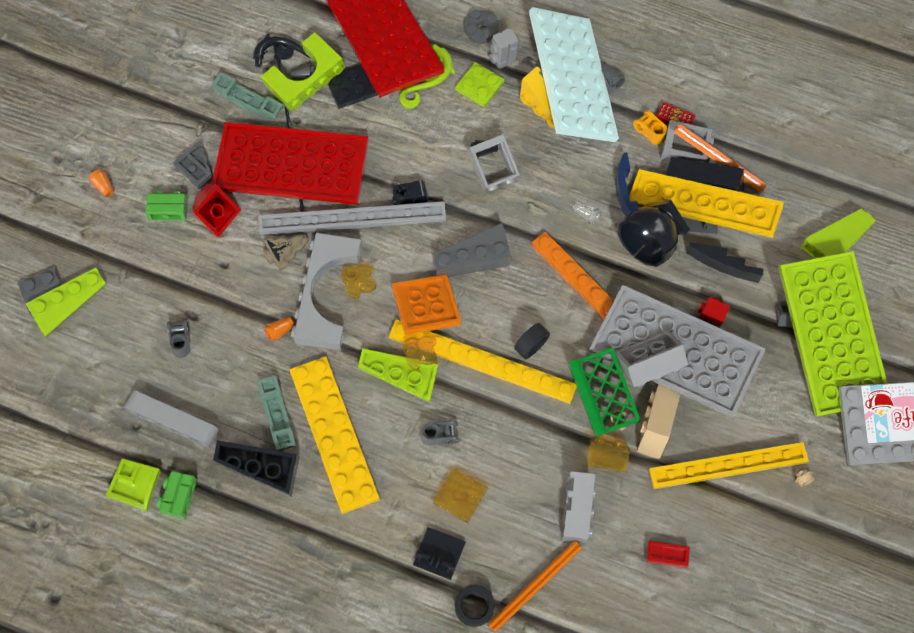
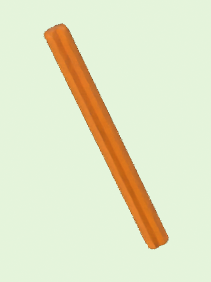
(717, 156)
(534, 586)

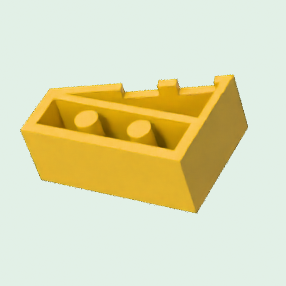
(535, 95)

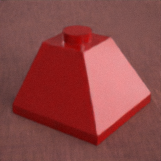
(214, 209)

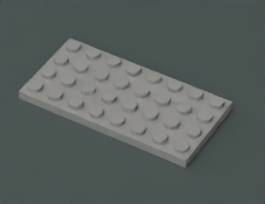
(717, 361)

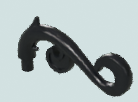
(268, 41)

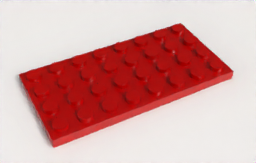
(387, 43)
(291, 163)

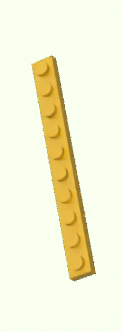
(492, 365)

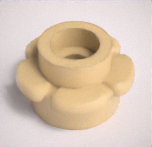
(804, 477)

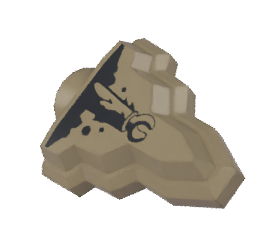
(283, 249)

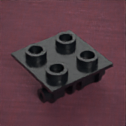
(439, 553)

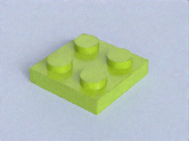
(479, 84)

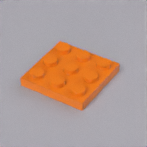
(426, 304)

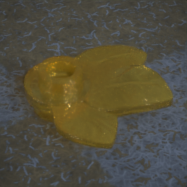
(360, 282)
(422, 353)

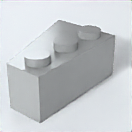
(578, 507)

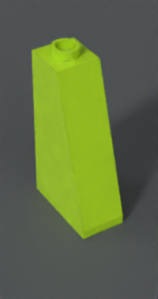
(838, 236)

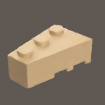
(659, 421)

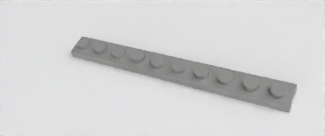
(352, 218)

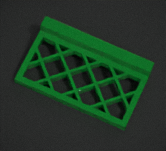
(588, 399)

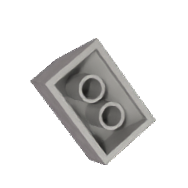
(651, 358)

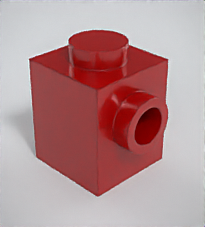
(713, 311)

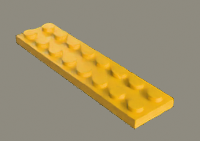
(709, 203)
(334, 435)

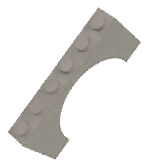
(326, 254)

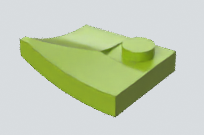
(134, 484)

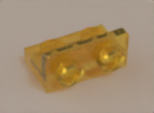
(608, 455)

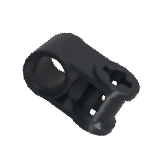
(410, 193)

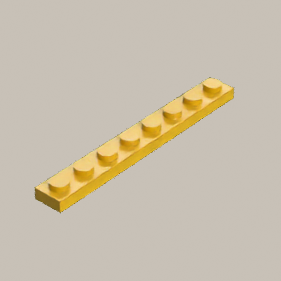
(728, 465)

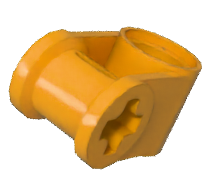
(649, 126)

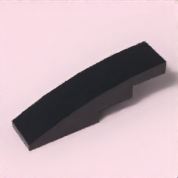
(719, 260)

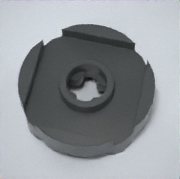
(484, 18)

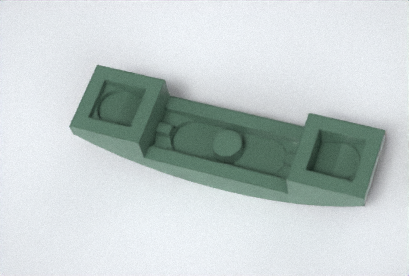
(245, 98)
(276, 413)

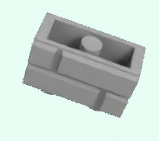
(503, 48)

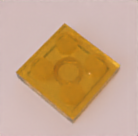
(460, 495)

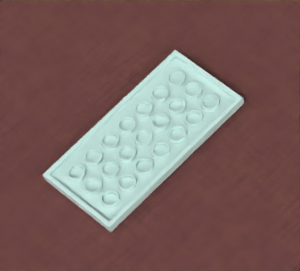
(573, 75)

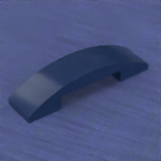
(621, 187)

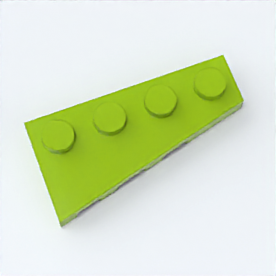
(58, 304)
(398, 373)

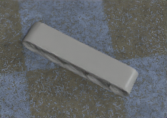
(171, 419)

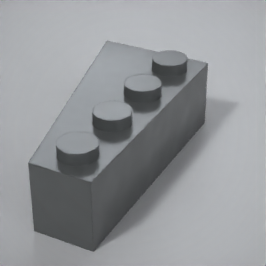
(474, 254)

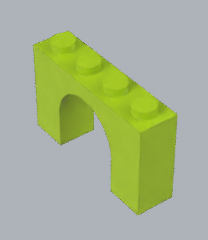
(294, 93)

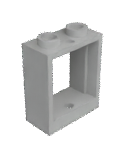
(668, 152)
(507, 156)

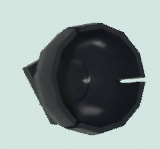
(657, 225)

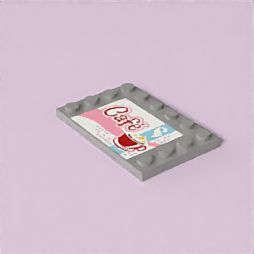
(878, 423)

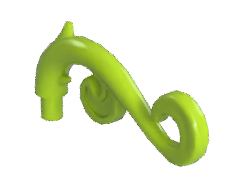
(444, 57)

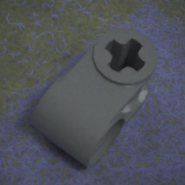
(179, 334)
(442, 433)

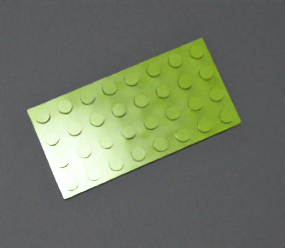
(831, 327)

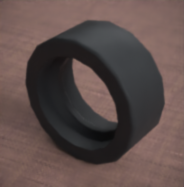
(532, 340)
(474, 589)

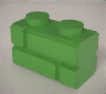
(167, 206)
(177, 495)

